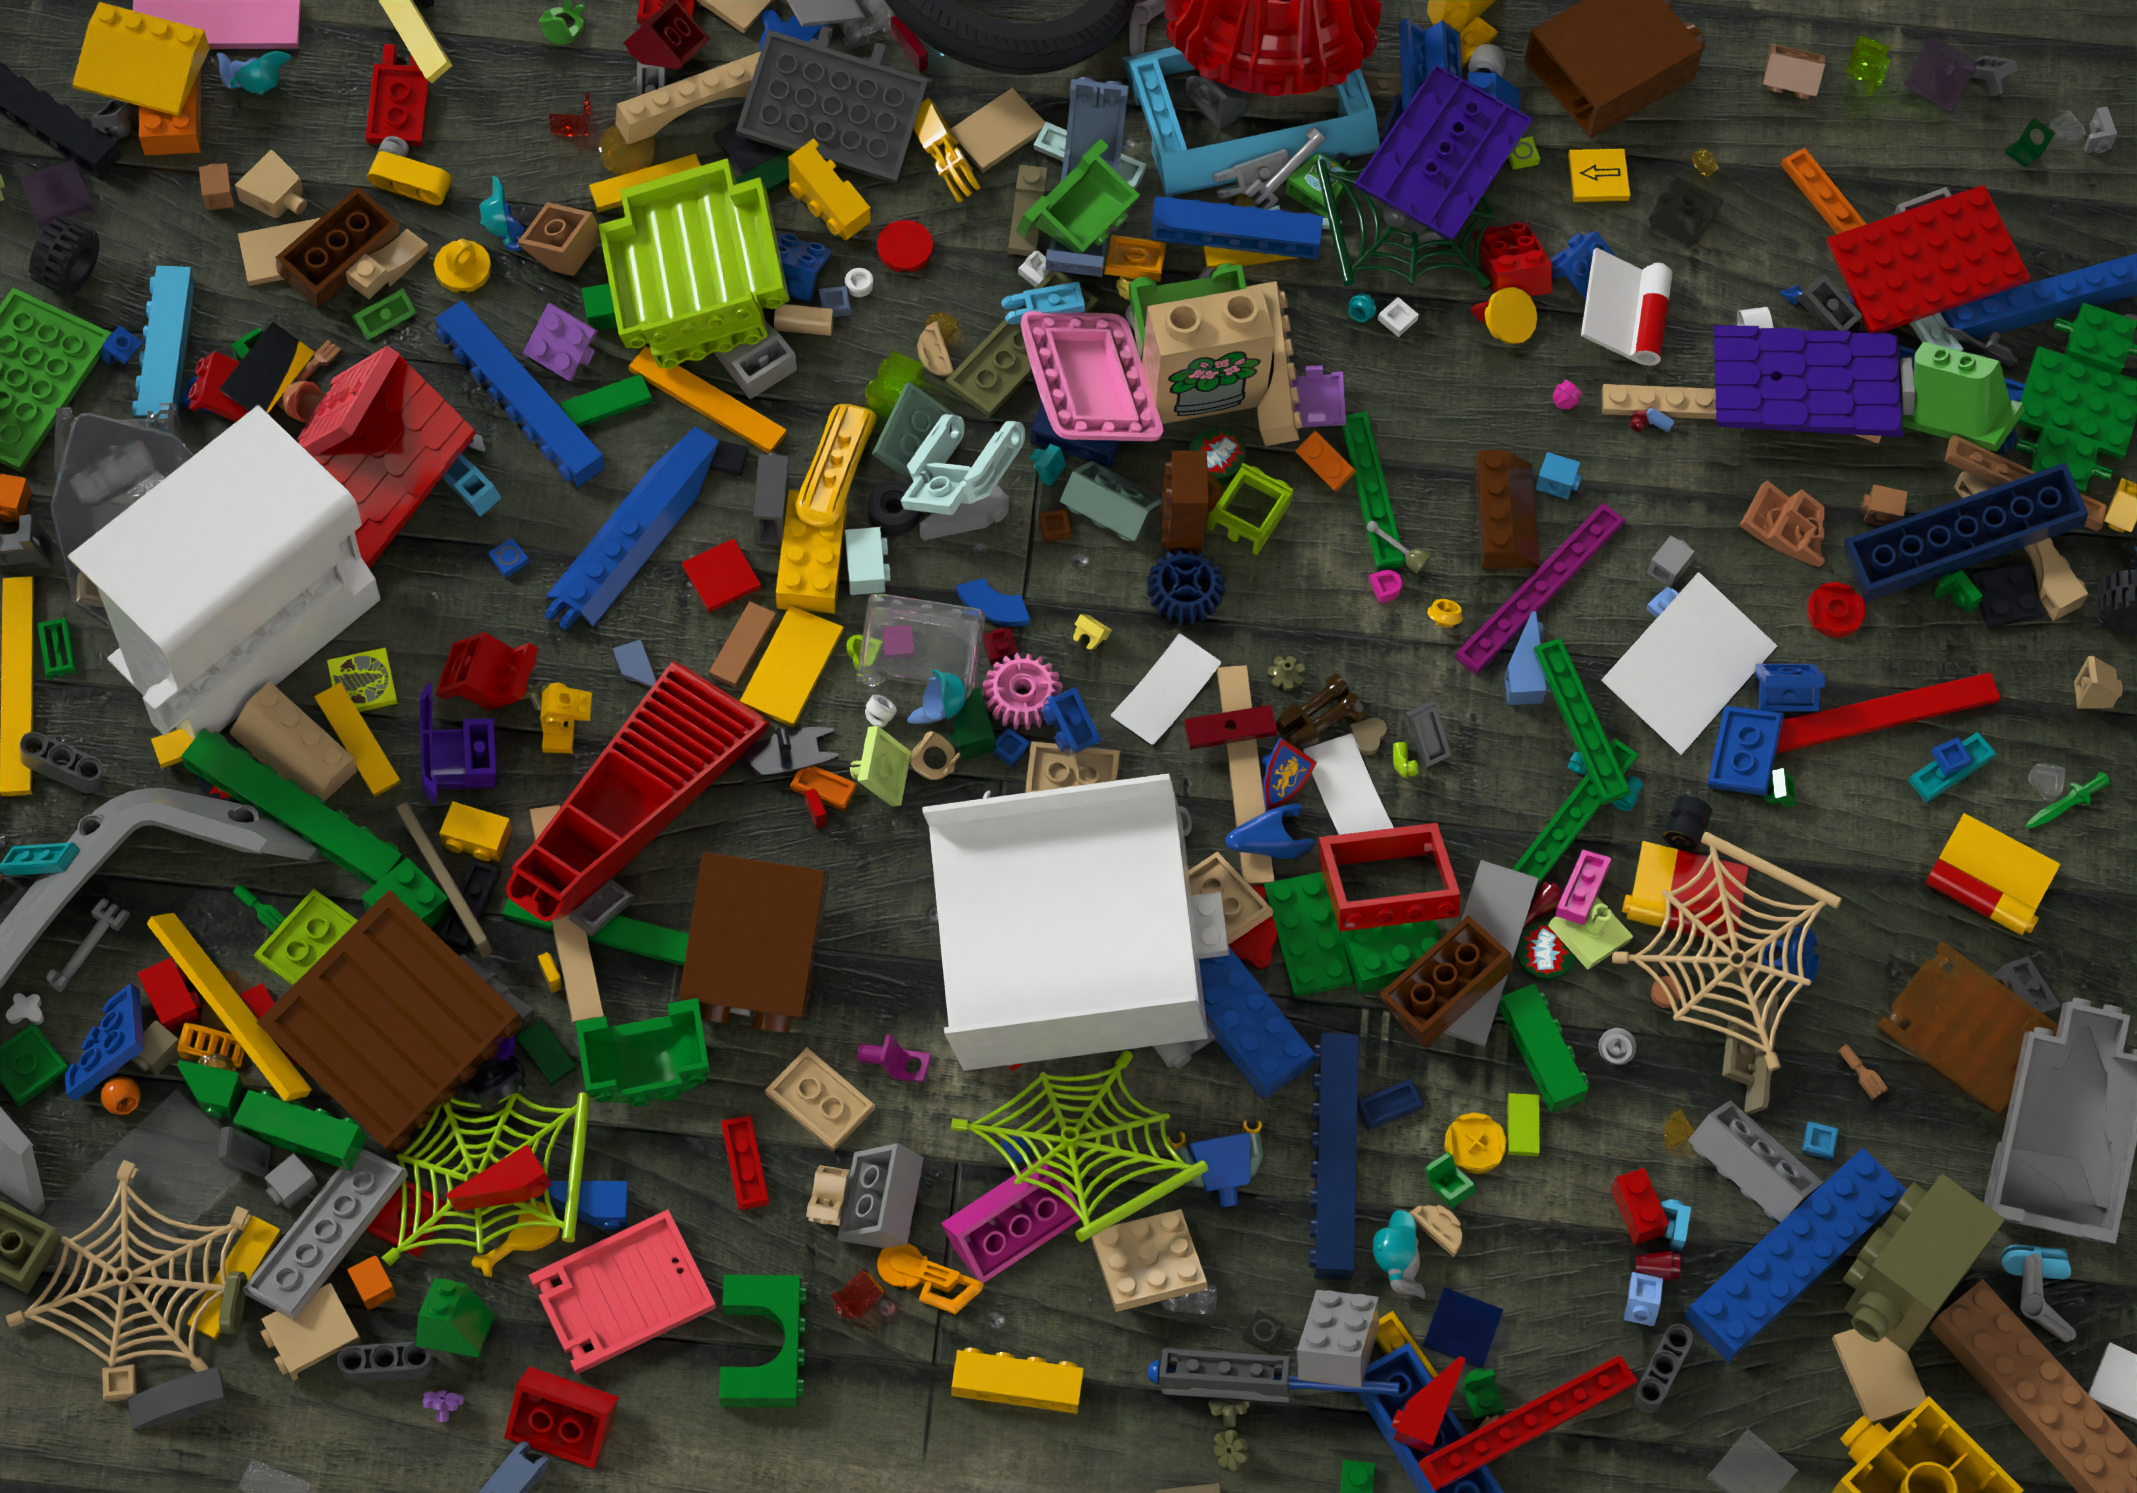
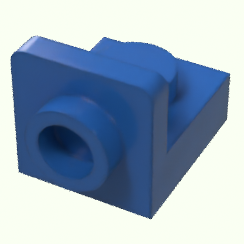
(120, 346)

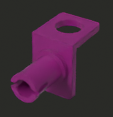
(894, 1059)

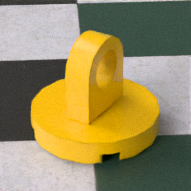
(462, 266)

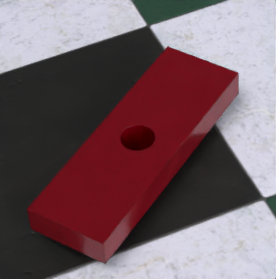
(1247, 725)

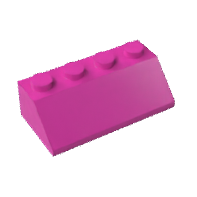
(1009, 1223)

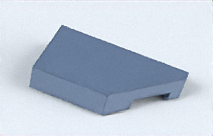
(634, 663)

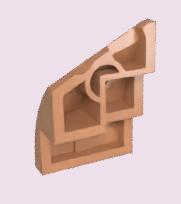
(1787, 523)

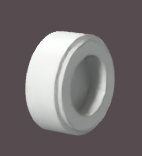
(859, 282)

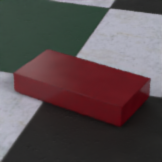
(909, 44)

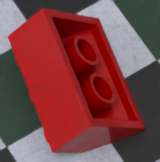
(561, 1417)

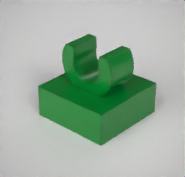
(1783, 789)

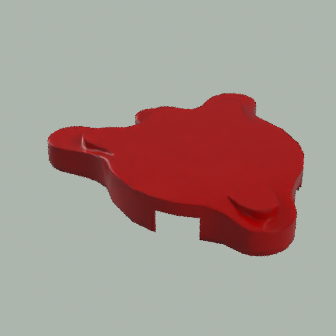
(1258, 943)

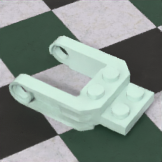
(945, 486)

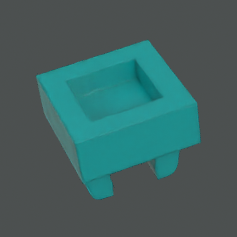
(1048, 463)

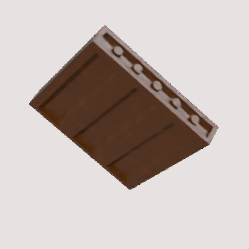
(391, 1022)

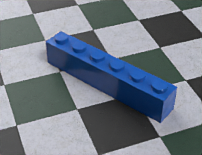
(1236, 227)

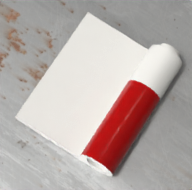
(1627, 307)

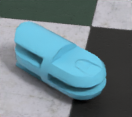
(2054, 1260)

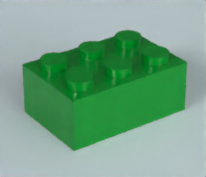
(1385, 952)

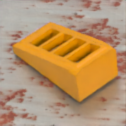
(215, 1036)

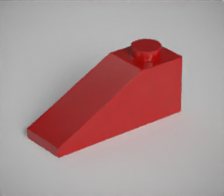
(505, 1182)
(1425, 1410)

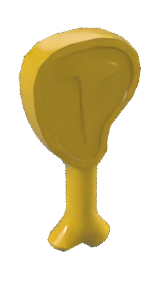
(520, 1239)

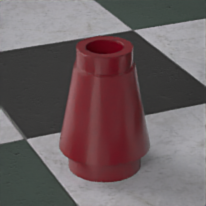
(1661, 1265)

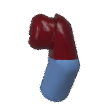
(1650, 416)

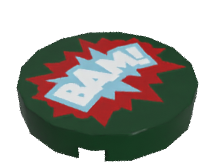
(1223, 450)
(1543, 954)

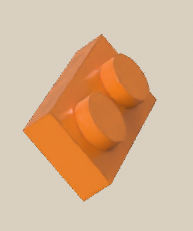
(1325, 461)

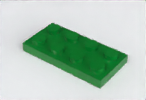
(1308, 935)

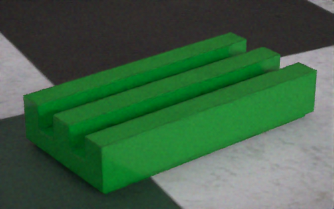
(61, 669)

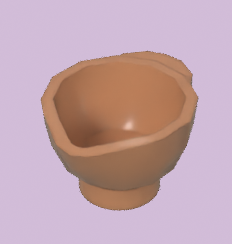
(300, 400)

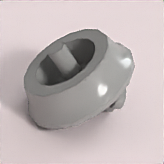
(1617, 1046)

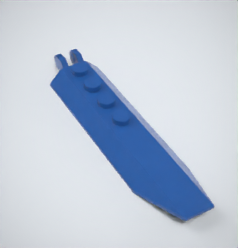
(633, 531)

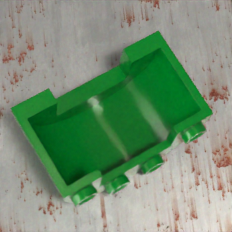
(644, 1057)

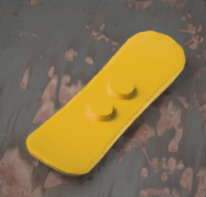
(834, 464)

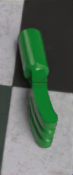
(265, 913)

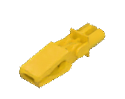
(938, 140)

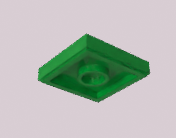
(29, 1065)

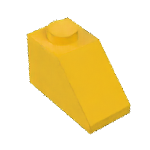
(2123, 507)

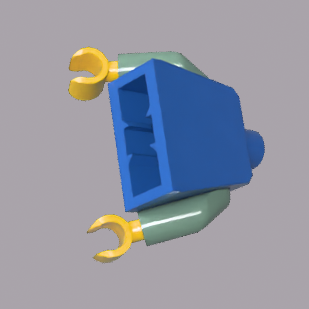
(1229, 1160)

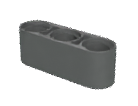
(68, 774)
(371, 1355)
(1668, 1355)

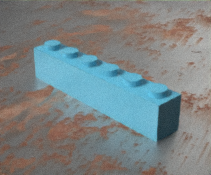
(164, 339)

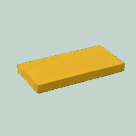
(791, 666)

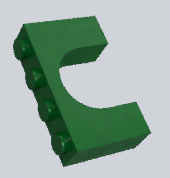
(777, 1381)

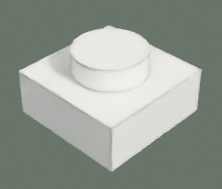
(1398, 317)

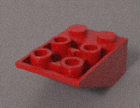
(1515, 259)

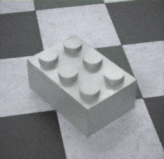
(1338, 1338)

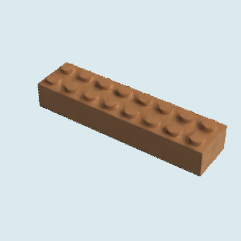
(2037, 1393)

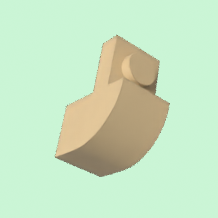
(828, 1195)

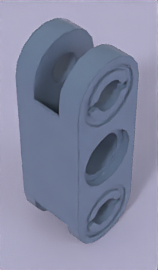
(517, 1472)

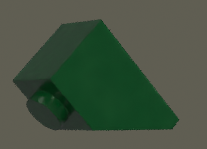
(973, 728)

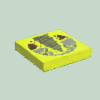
(365, 678)

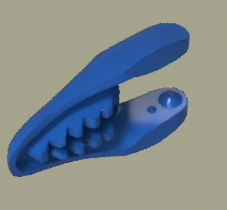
(1267, 835)

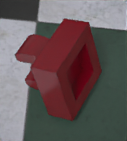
(999, 644)

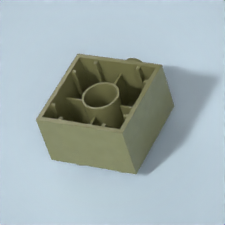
(1917, 1261)

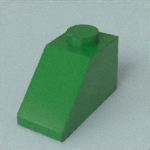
(212, 1087)

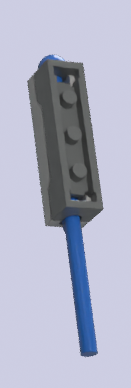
(1240, 1376)

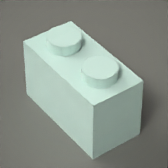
(865, 560)

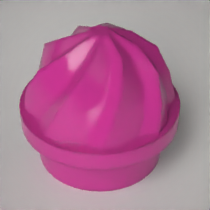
(1566, 395)

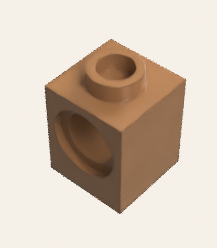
(216, 186)
(1883, 505)

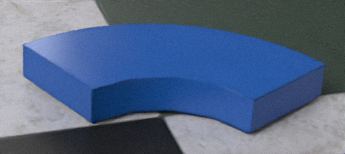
(998, 608)

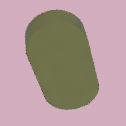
(233, 1303)

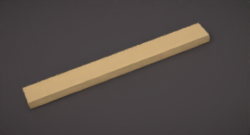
(1244, 771)
(572, 948)

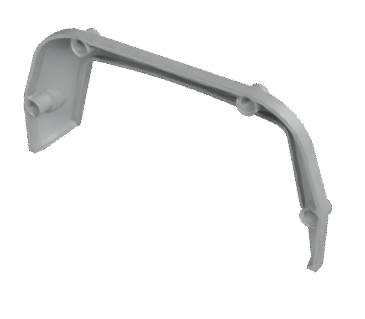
(114, 822)

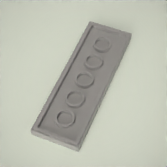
(1500, 906)
(324, 1234)

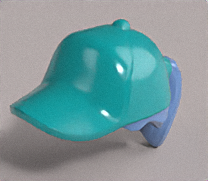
(253, 75)
(941, 699)

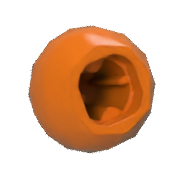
(120, 1095)

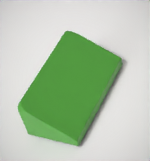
(384, 314)

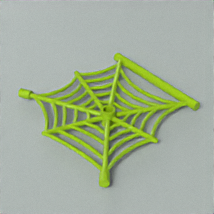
(1070, 1140)
(574, 1182)

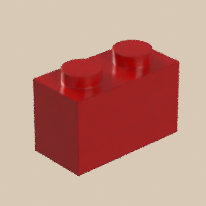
(169, 995)
(1639, 1206)

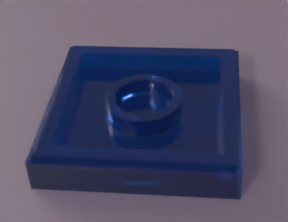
(1463, 1327)

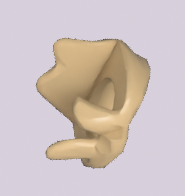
(930, 740)

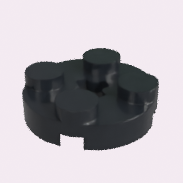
(495, 1081)

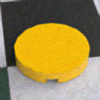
(1511, 315)
(1475, 1143)

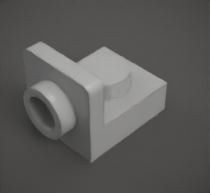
(2102, 132)

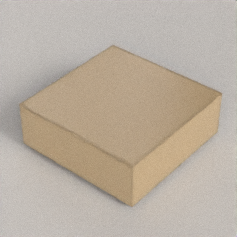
(119, 1382)

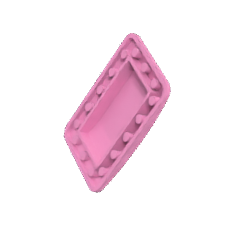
(1090, 376)

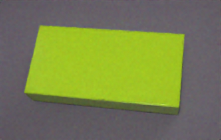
(1523, 1124)

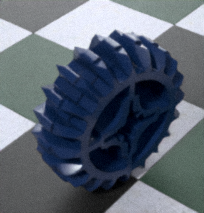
(1183, 572)

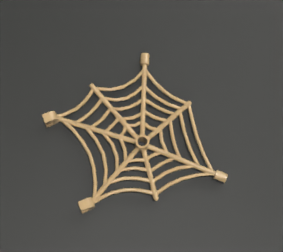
(126, 1176)

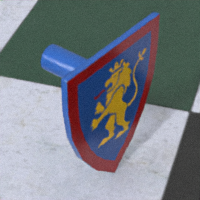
(1285, 773)

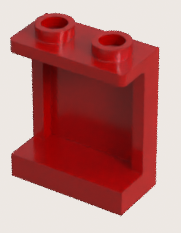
(206, 391)

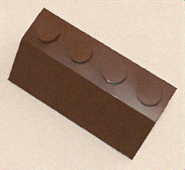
(1505, 511)
(1447, 981)

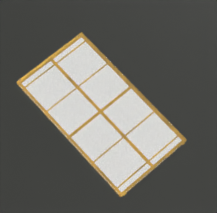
(175, 1178)

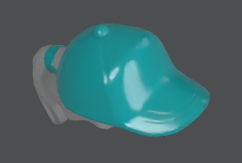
(1398, 1253)

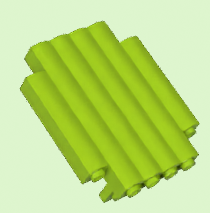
(693, 264)

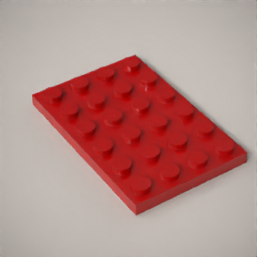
(1927, 260)

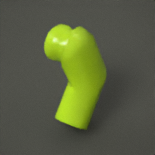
(1400, 761)

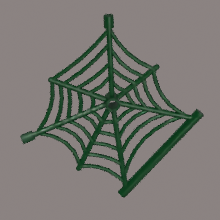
(1341, 250)

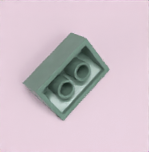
(1111, 501)

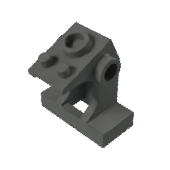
(27, 544)

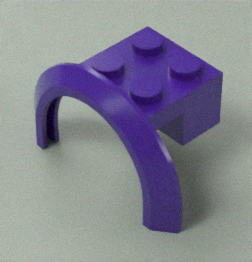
(455, 756)

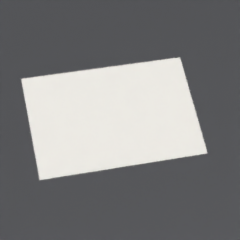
(1689, 663)

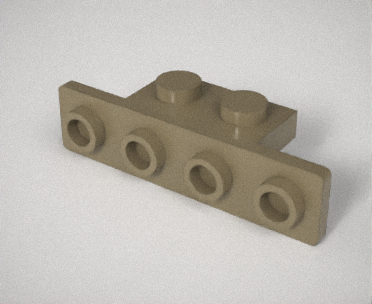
(1747, 1063)

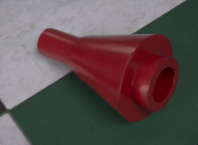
(1544, 901)

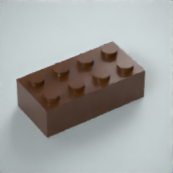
(324, 252)
(1184, 502)

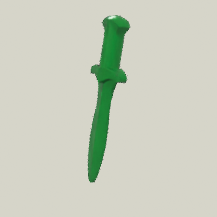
(2077, 795)

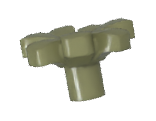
(1286, 673)
(535, 693)
(1228, 1409)
(1231, 1450)

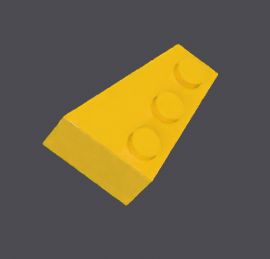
(826, 193)

